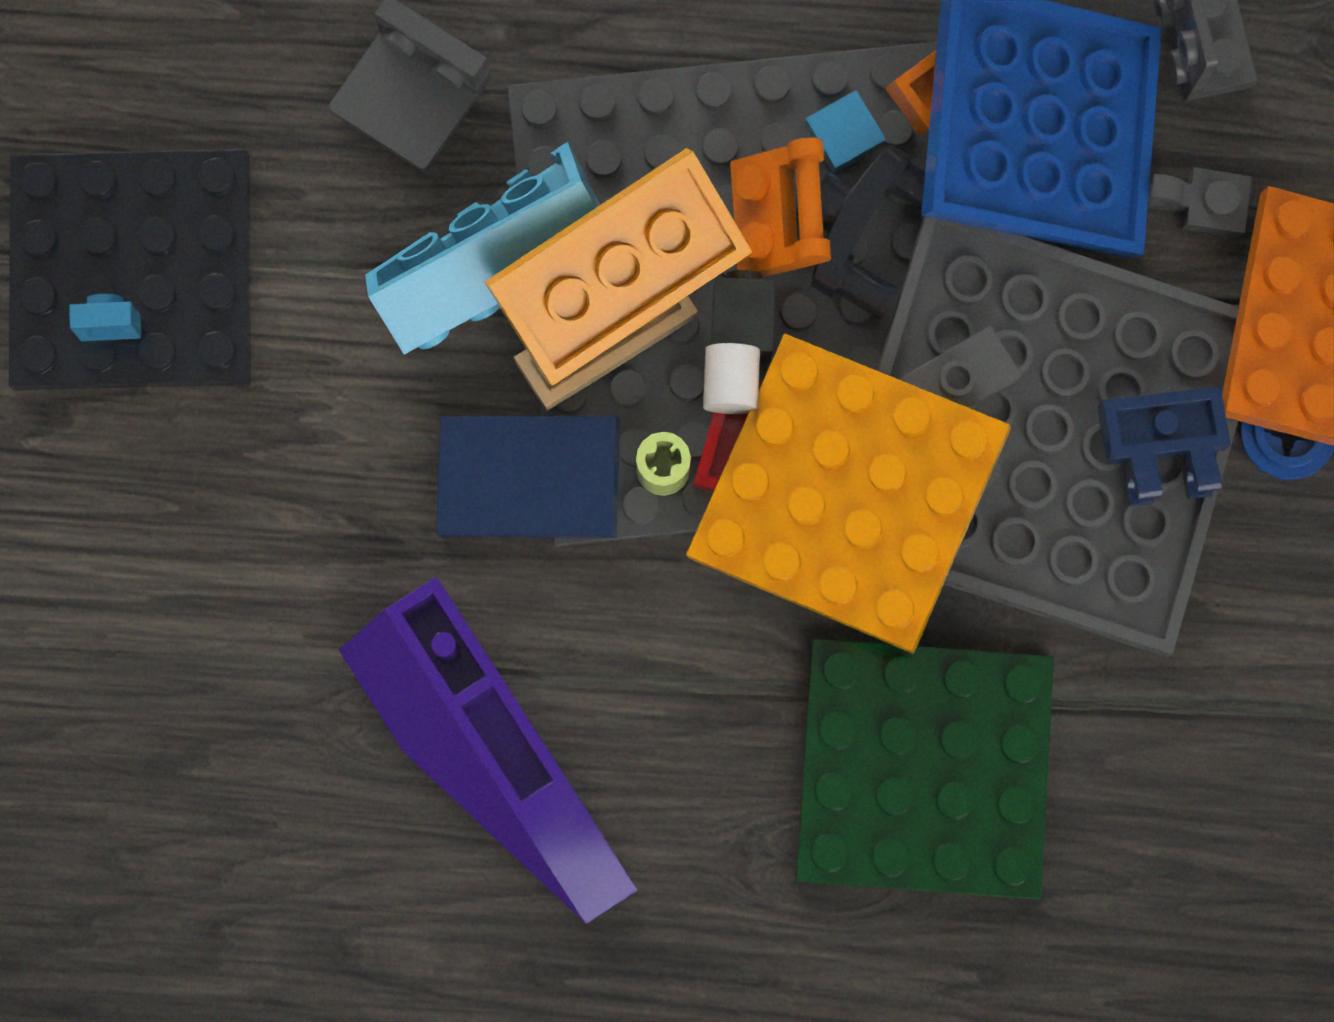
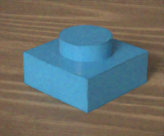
(105, 319)

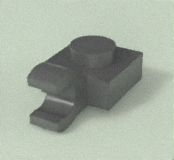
(1210, 200)

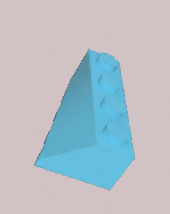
(443, 279)

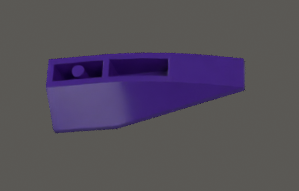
(480, 747)

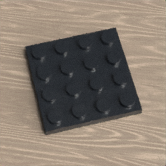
(141, 227)

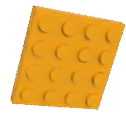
(849, 492)

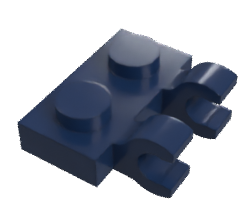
(1166, 426)

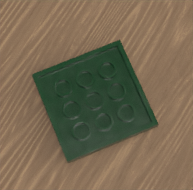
(925, 769)

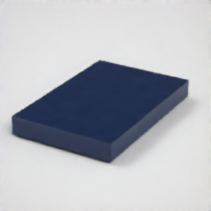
(528, 477)

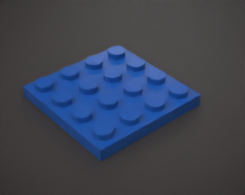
(1043, 123)

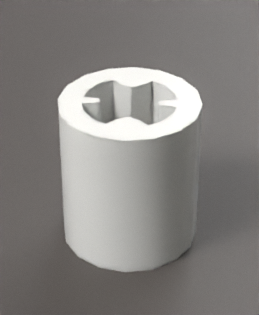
(731, 378)

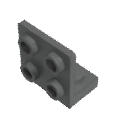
(1207, 46)
(411, 86)

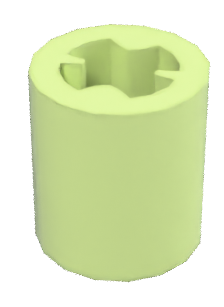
(663, 463)

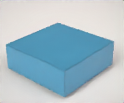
(846, 131)

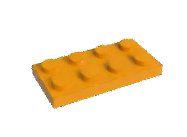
(619, 266)

